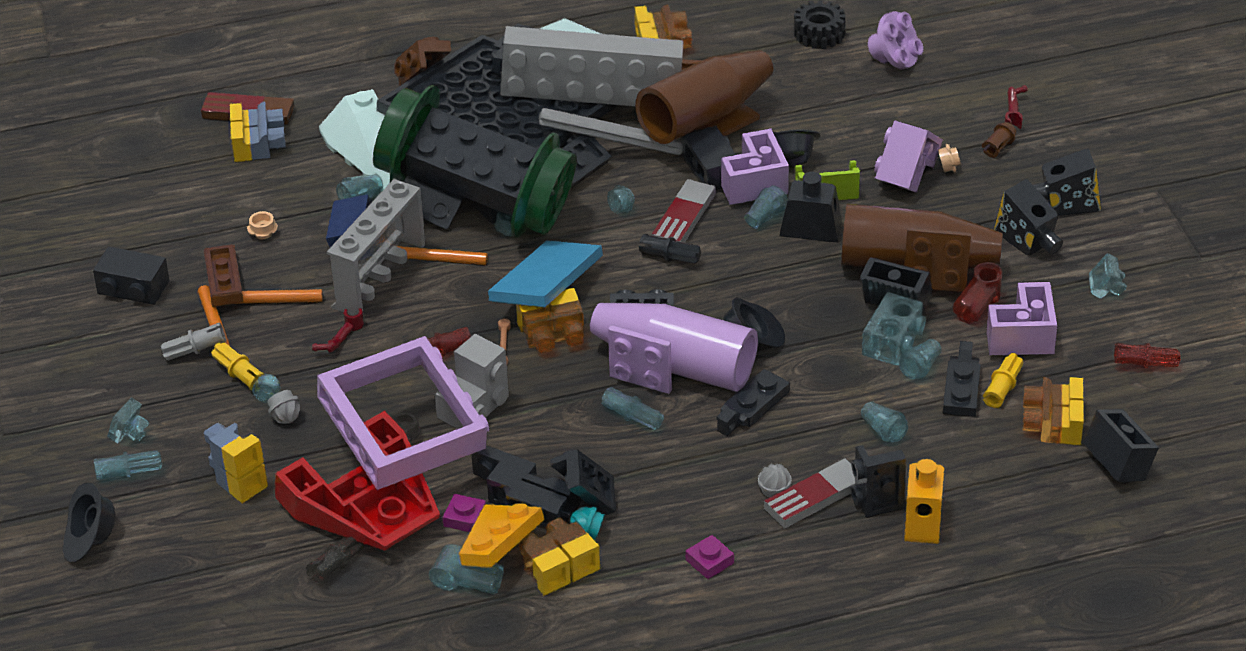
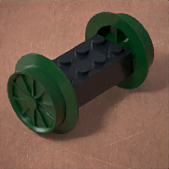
(474, 161)

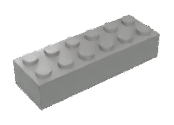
(584, 65)

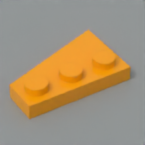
(497, 532)

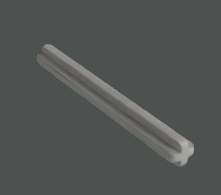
(605, 130)

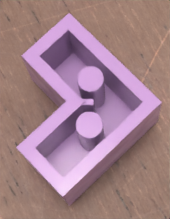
(906, 155)
(756, 168)
(1024, 326)

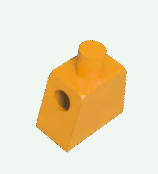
(924, 487)

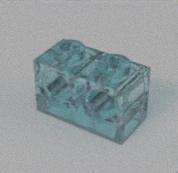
(893, 328)

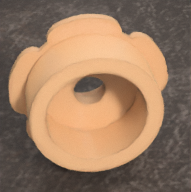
(949, 158)
(262, 225)

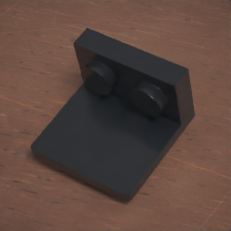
(437, 203)

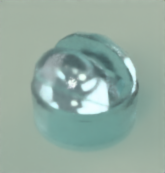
(266, 387)

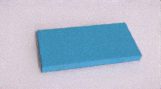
(545, 273)

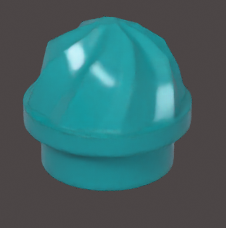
(588, 520)

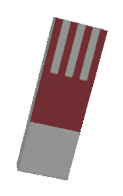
(685, 211)
(811, 494)

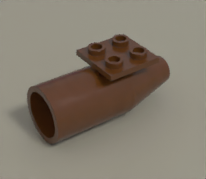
(704, 96)
(919, 240)

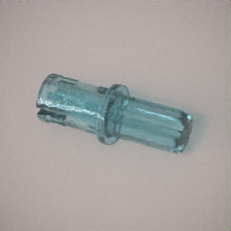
(632, 408)
(127, 464)

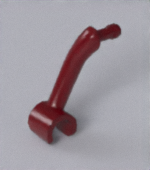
(1013, 116)
(352, 323)

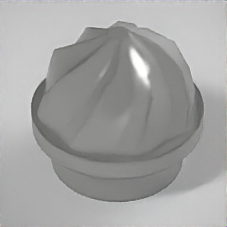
(284, 407)
(774, 479)

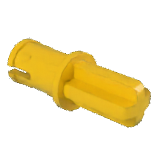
(237, 364)
(1003, 380)

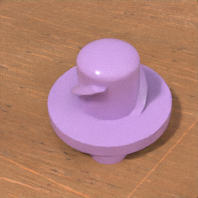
(895, 41)

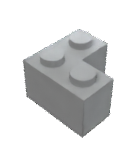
(481, 373)

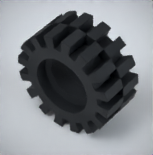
(819, 24)

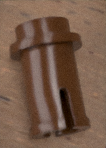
(1003, 134)

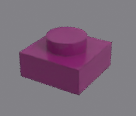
(462, 512)
(709, 557)

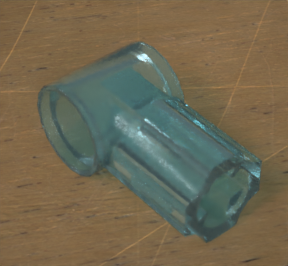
(449, 573)

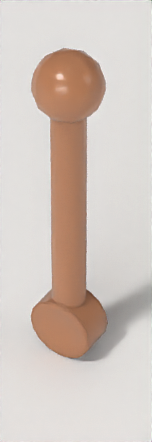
(504, 325)

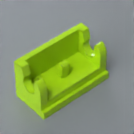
(845, 181)

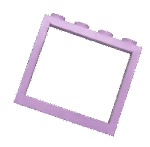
(421, 457)

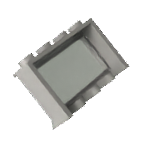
(373, 237)

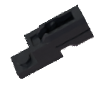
(516, 481)

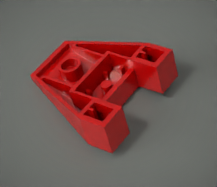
(353, 503)

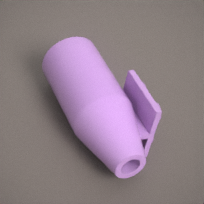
(661, 339)

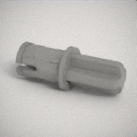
(193, 341)

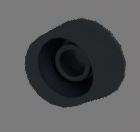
(796, 145)
(758, 318)
(89, 521)

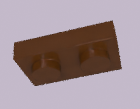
(420, 57)

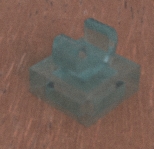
(1106, 277)
(128, 423)

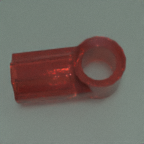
(980, 293)

